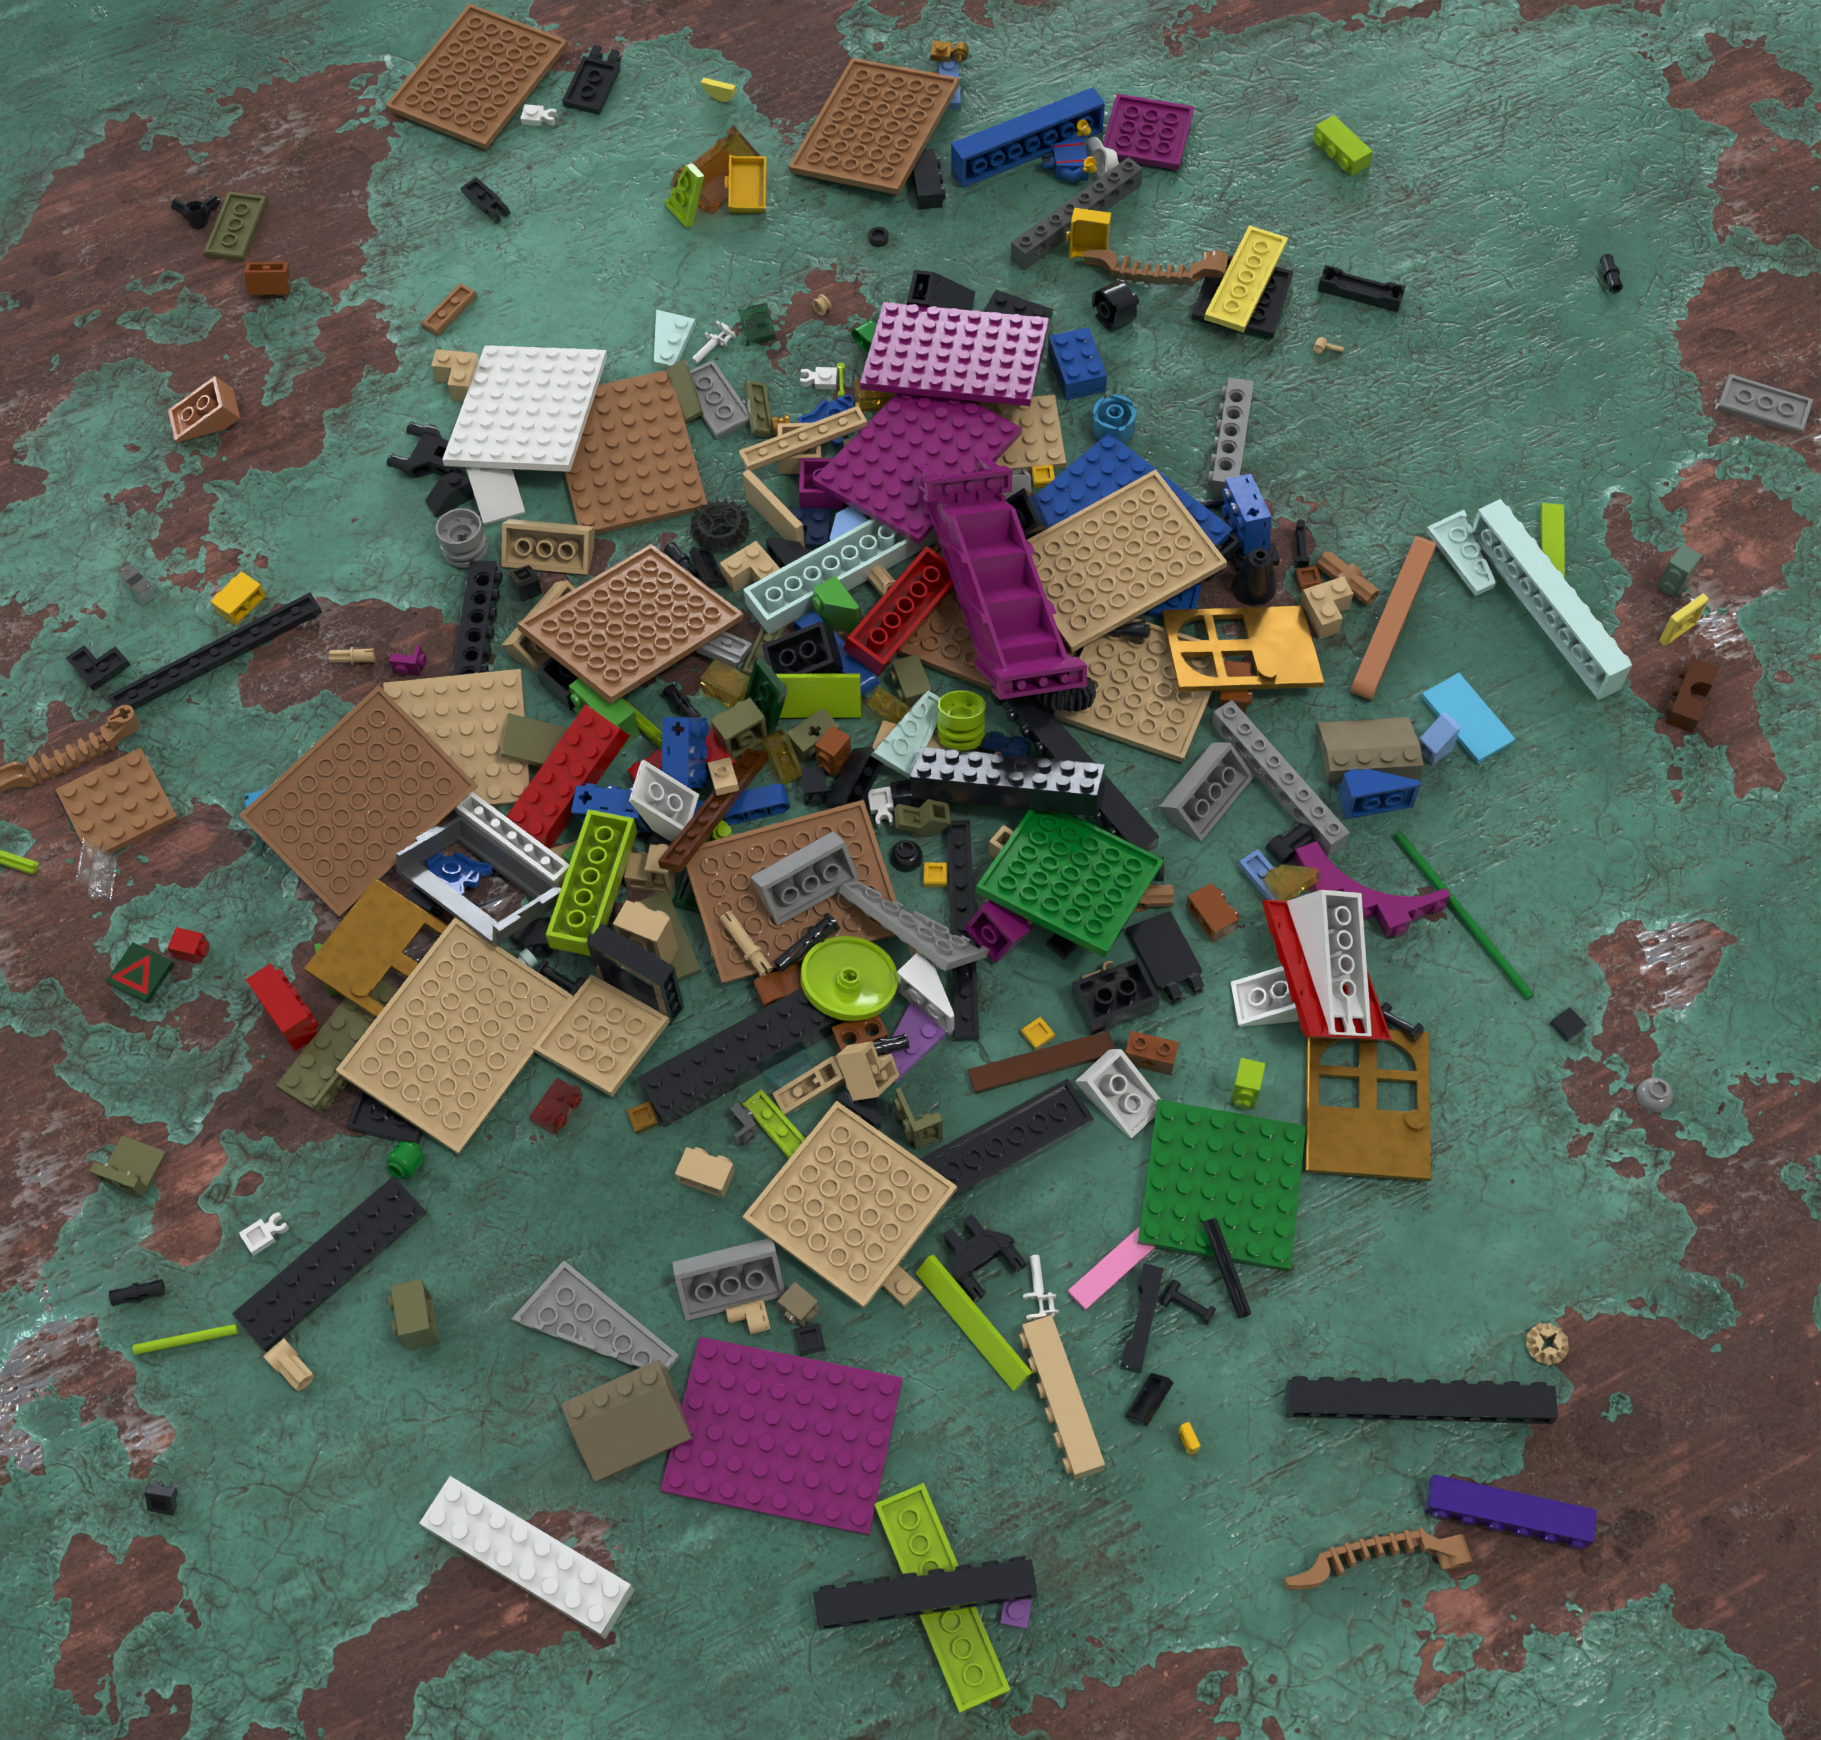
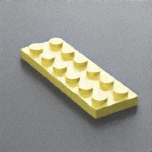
(1246, 279)

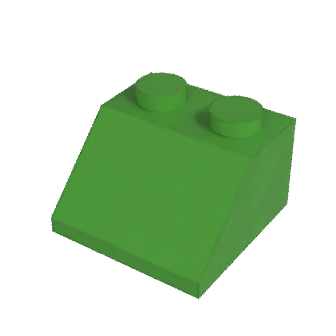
(836, 605)

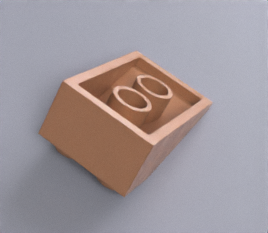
(204, 411)

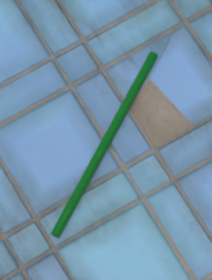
(1465, 917)

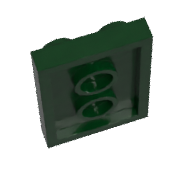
(766, 693)

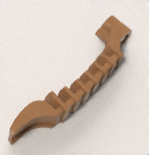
(1212, 266)
(119, 725)
(1450, 1551)

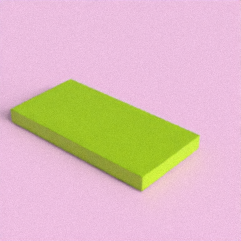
(811, 692)

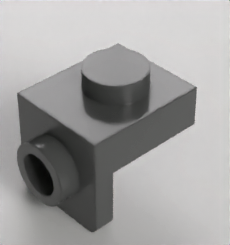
(744, 1119)

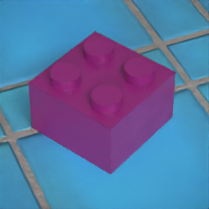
(810, 495)
(997, 929)

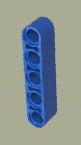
(850, 664)
(756, 804)

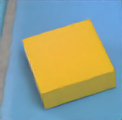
(1042, 475)
(935, 874)
(1038, 1033)
(1189, 1439)

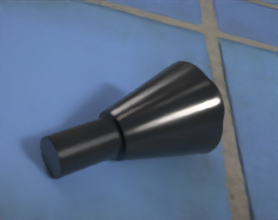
(1136, 631)

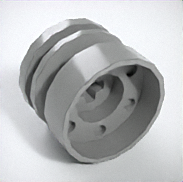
(461, 537)

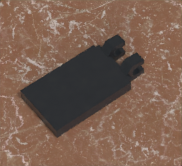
(593, 81)
(1166, 955)

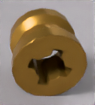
(775, 420)

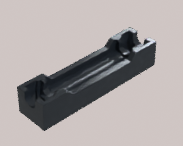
(1361, 289)
(1136, 1347)

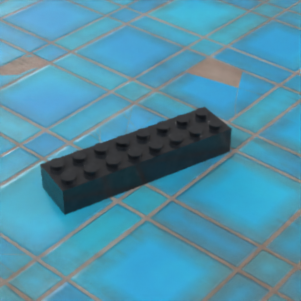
(1008, 781)
(734, 1056)

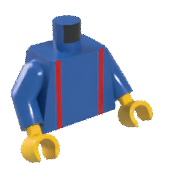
(1070, 156)

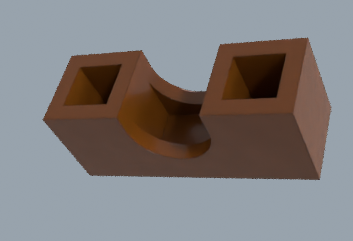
(1685, 709)

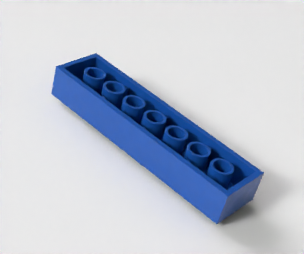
(1024, 137)

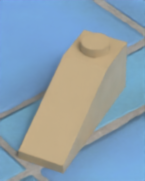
(810, 1086)

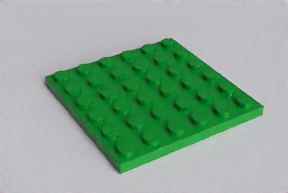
(1070, 878)
(1223, 1169)

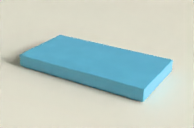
(1480, 729)

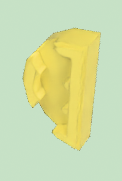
(718, 90)

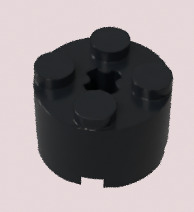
(1115, 305)

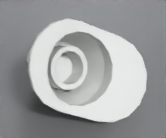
(1105, 157)

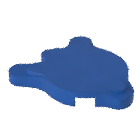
(827, 409)
(458, 870)

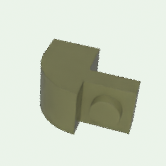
(923, 821)

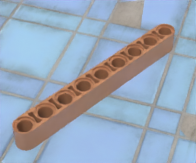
(1393, 618)

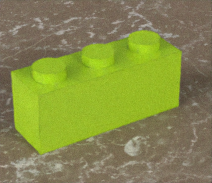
(1342, 145)

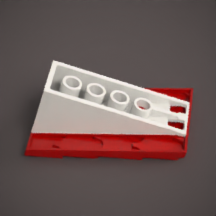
(1326, 966)

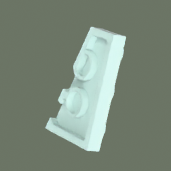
(671, 337)

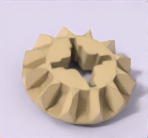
(1535, 1343)

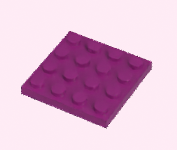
(1148, 131)

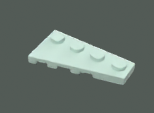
(1460, 548)
(912, 732)

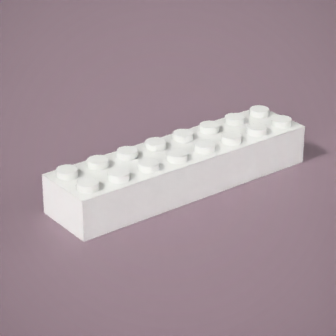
(527, 1557)

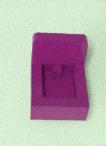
(408, 664)

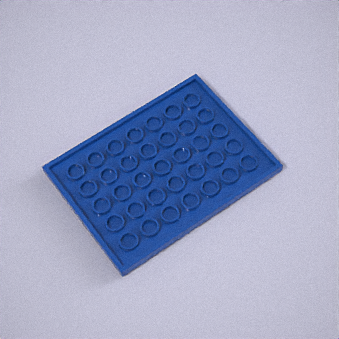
(1103, 471)

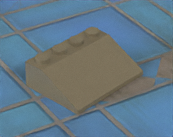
(1370, 744)
(627, 1420)

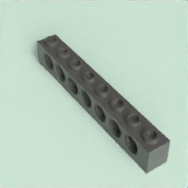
(1098, 196)

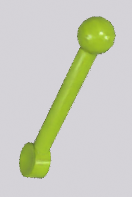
(841, 367)

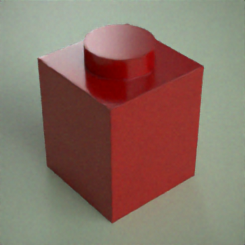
(188, 945)

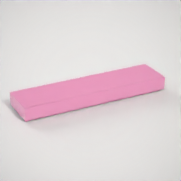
(1109, 1271)

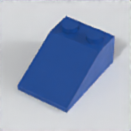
(1375, 792)

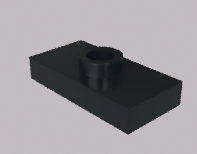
(707, 567)
(1149, 1399)

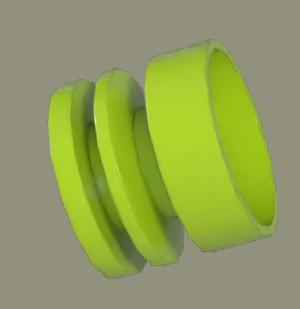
(961, 720)

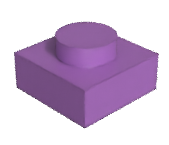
(1016, 1614)

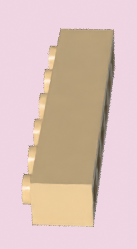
(1062, 1397)

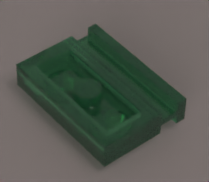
(757, 323)

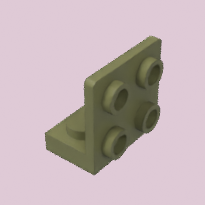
(920, 1132)
(130, 1166)

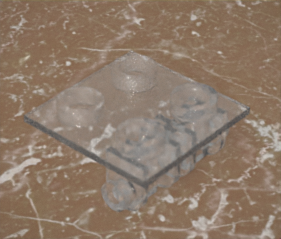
(96, 870)

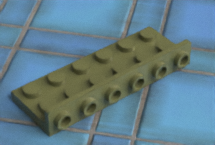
(313, 1074)

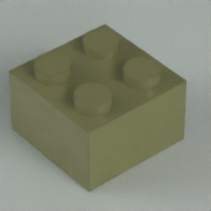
(740, 728)
(414, 1314)

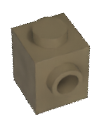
(798, 1306)

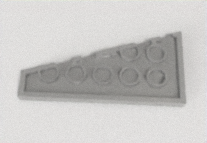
(917, 930)
(583, 1315)

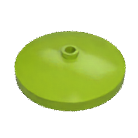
(849, 978)

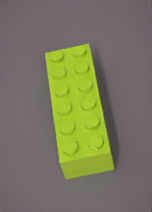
(591, 880)

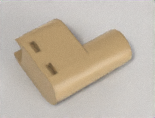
(754, 1313)

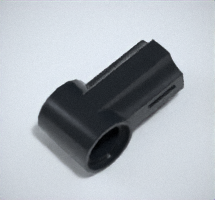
(1283, 847)

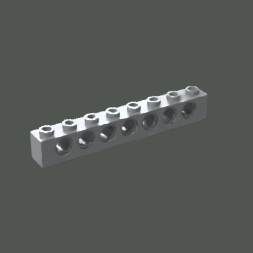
(1279, 777)

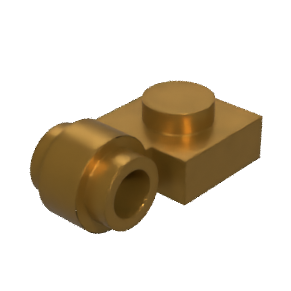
(944, 51)

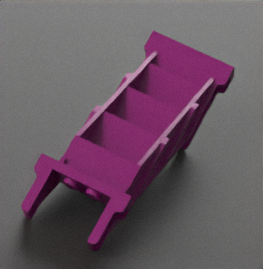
(998, 583)

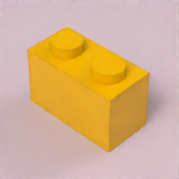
(238, 598)

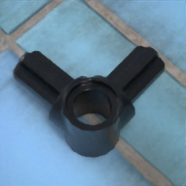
(196, 211)

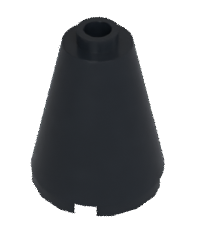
(1255, 579)

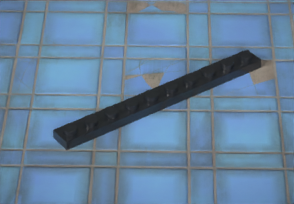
(216, 653)
(961, 912)

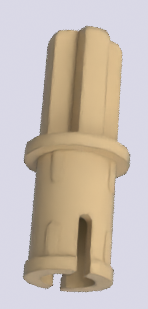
(353, 655)

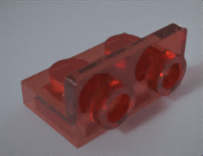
(556, 1106)

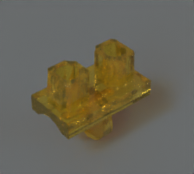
(887, 705)

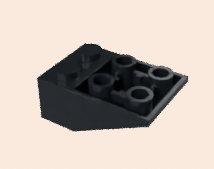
(935, 290)

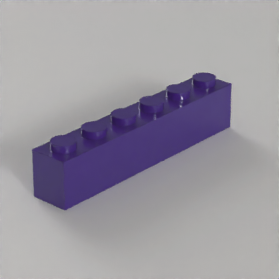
(1511, 1511)

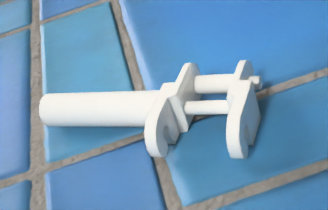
(714, 340)
(1039, 1290)

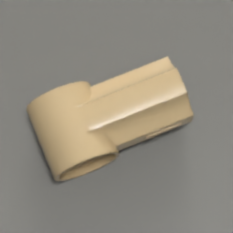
(880, 579)
(286, 1361)

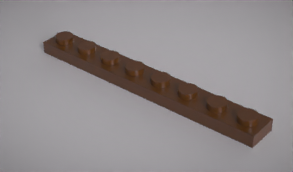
(711, 813)

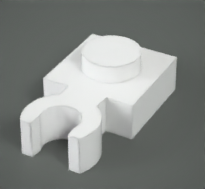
(535, 115)
(823, 378)
(881, 804)
(260, 1235)

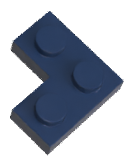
(815, 522)
(1008, 746)

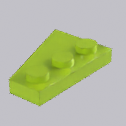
(686, 195)

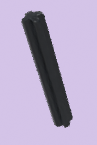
(1227, 1268)

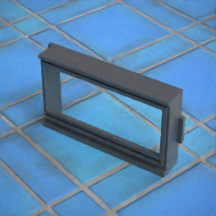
(508, 864)

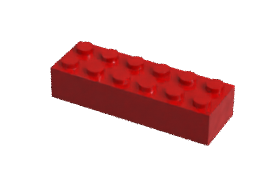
(901, 612)
(576, 760)

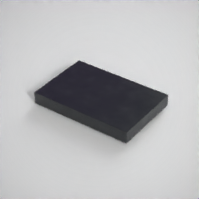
(377, 1120)

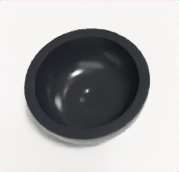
(906, 856)

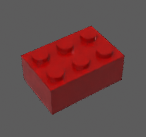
(284, 1006)

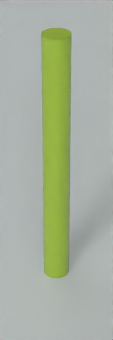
(185, 1339)

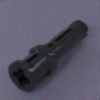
(813, 933)

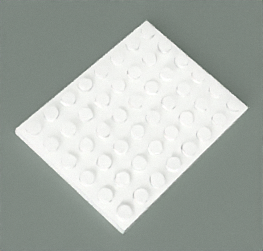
(526, 408)

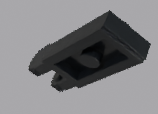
(485, 199)

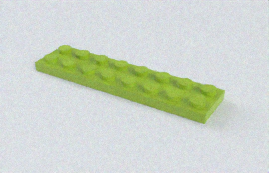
(955, 1635)

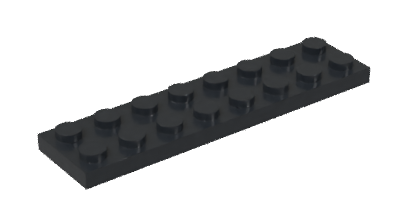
(1010, 1138)
(329, 1264)

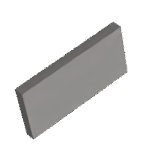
(720, 403)
(1765, 404)

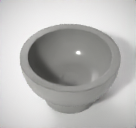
(1654, 1095)

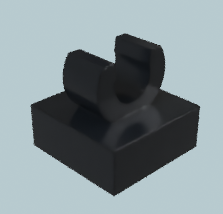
(161, 1499)

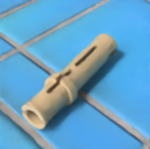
(752, 952)

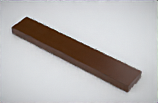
(1040, 1062)

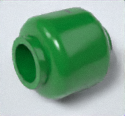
(405, 1159)

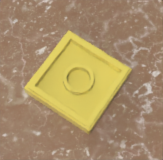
(1683, 620)

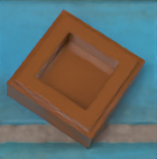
(1307, 577)

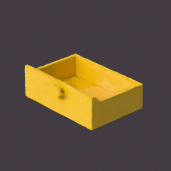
(747, 184)
(1088, 231)

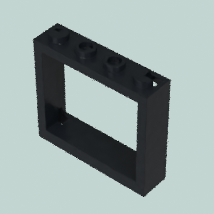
(610, 948)

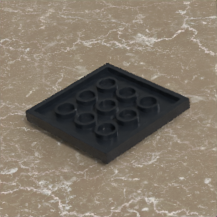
(1268, 310)

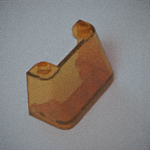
(715, 166)

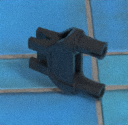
(427, 454)
(979, 1252)

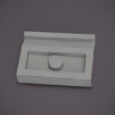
(726, 649)

